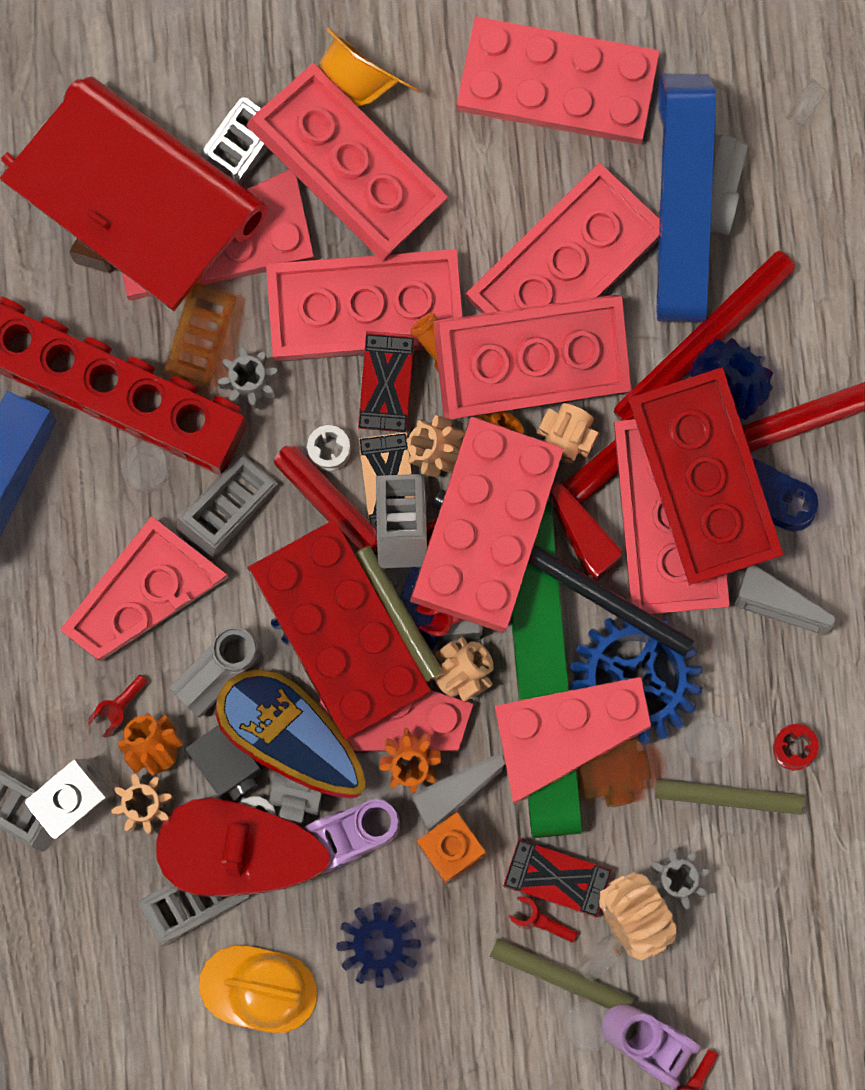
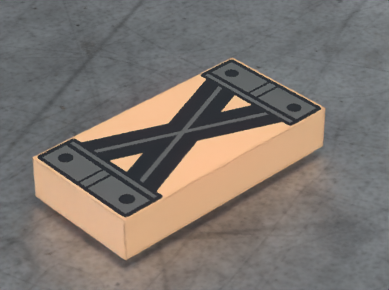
(382, 457)

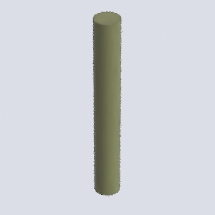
(399, 615)
(729, 796)
(558, 975)

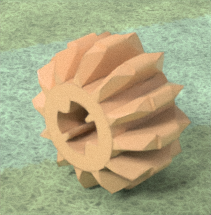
(637, 916)

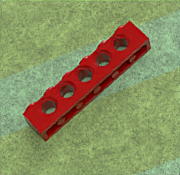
(207, 448)

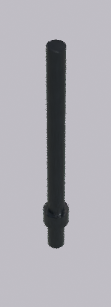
(603, 597)

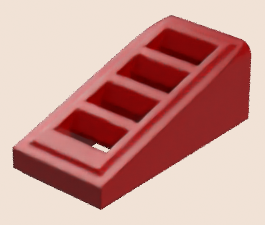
(591, 544)

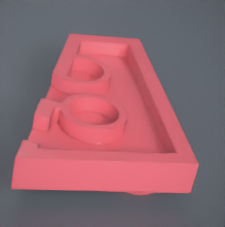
(140, 590)
(432, 713)
(564, 730)

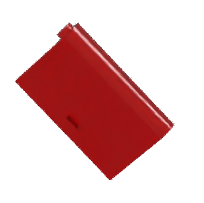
(133, 191)

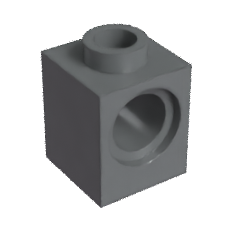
(224, 765)

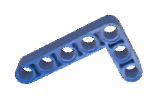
(688, 124)

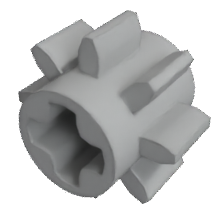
(246, 365)
(294, 799)
(691, 877)

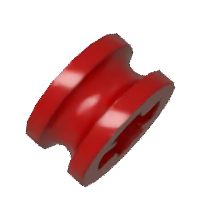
(795, 762)

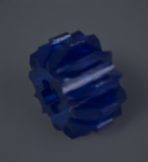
(743, 370)
(367, 957)

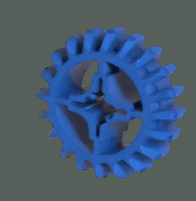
(656, 689)

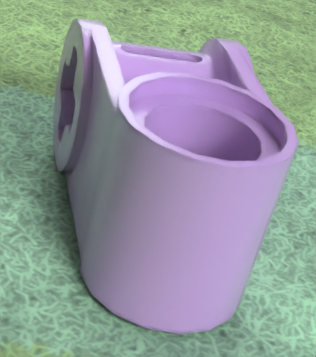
(350, 835)
(655, 1046)

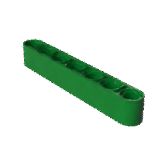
(543, 672)

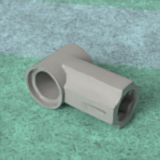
(727, 168)
(209, 673)

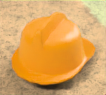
(354, 73)
(258, 989)

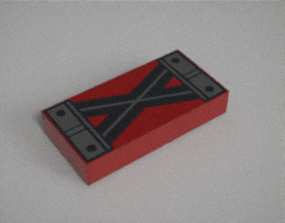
(386, 381)
(557, 878)

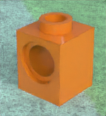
(451, 848)

